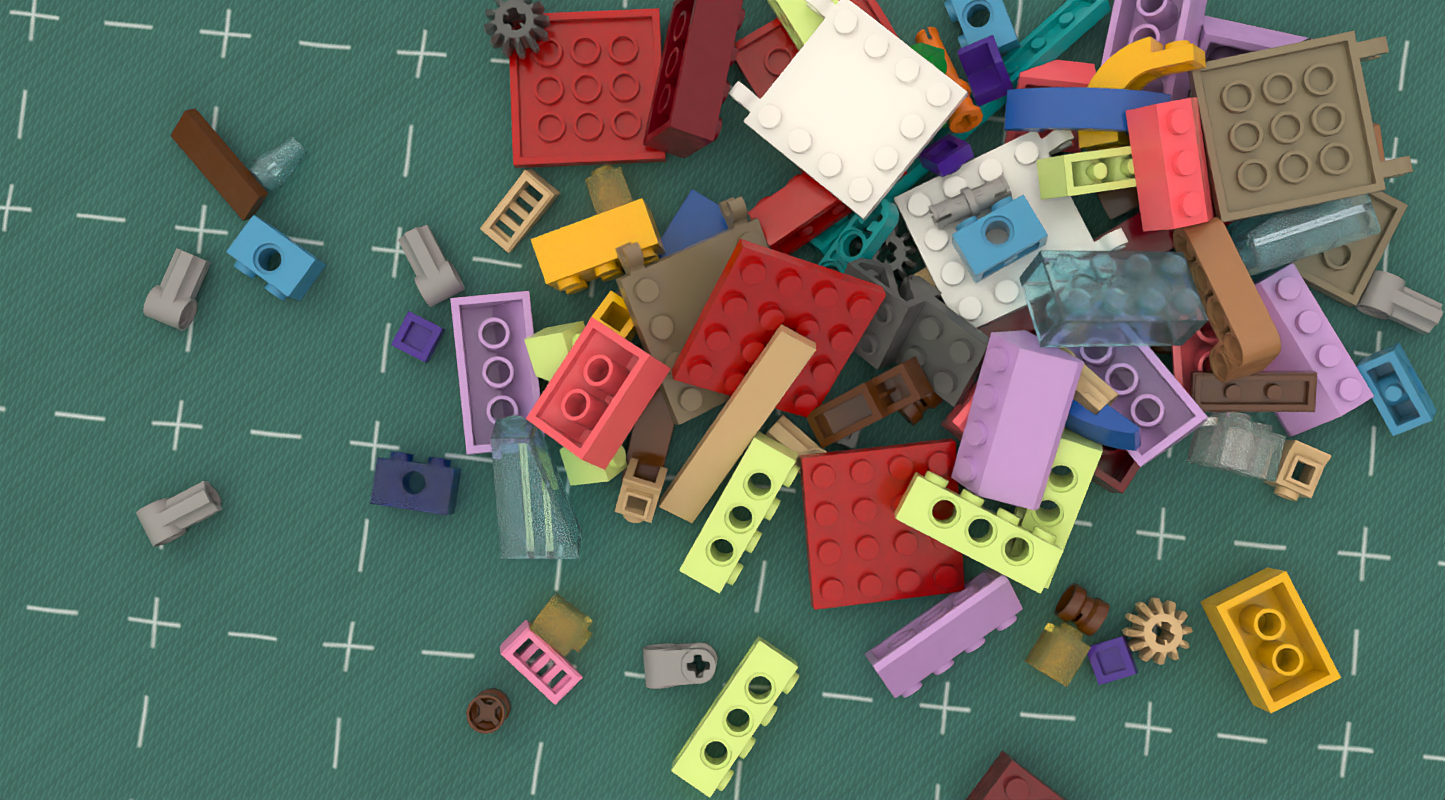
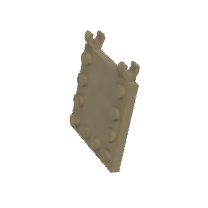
(1291, 127)
(671, 294)

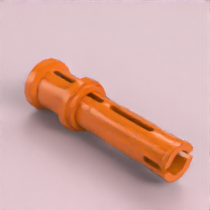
(966, 115)

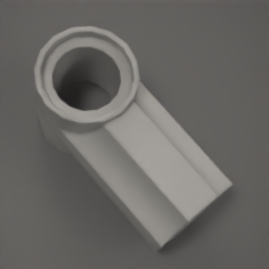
(434, 274)
(174, 298)
(1390, 299)
(171, 517)

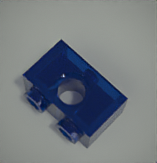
(393, 488)

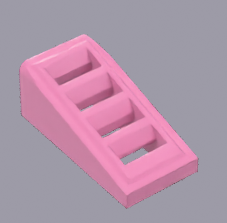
(516, 639)

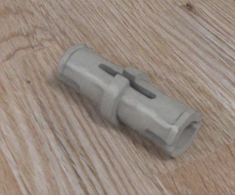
(969, 202)

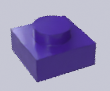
(946, 155)
(418, 337)
(1112, 660)

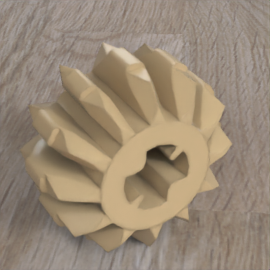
(1167, 620)

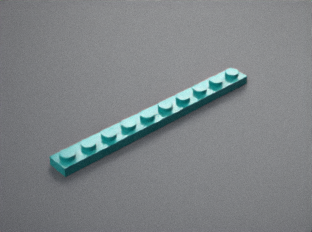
(1037, 48)

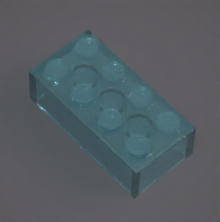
(1112, 298)

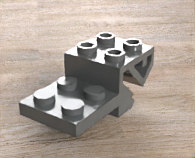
(920, 325)

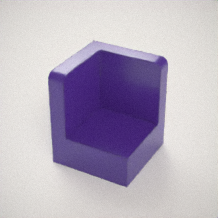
(985, 70)

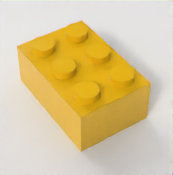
(587, 248)
(1270, 639)

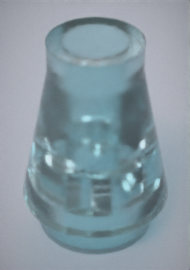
(277, 164)

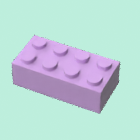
(1162, 21)

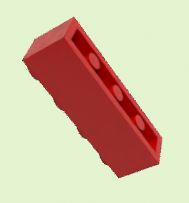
(798, 213)

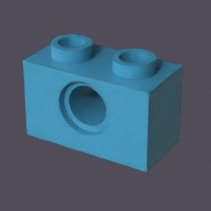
(998, 24)
(256, 246)
(986, 258)
(1396, 389)

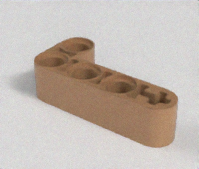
(1230, 300)

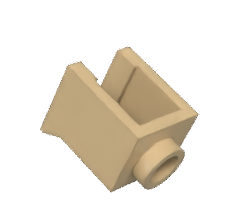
(1314, 461)
(638, 496)

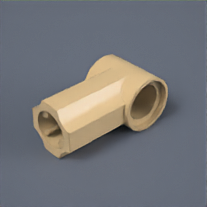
(1092, 390)
(792, 437)

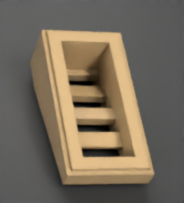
(519, 189)

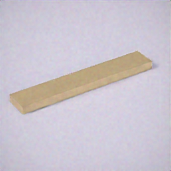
(737, 423)

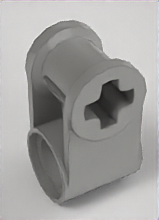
(670, 665)

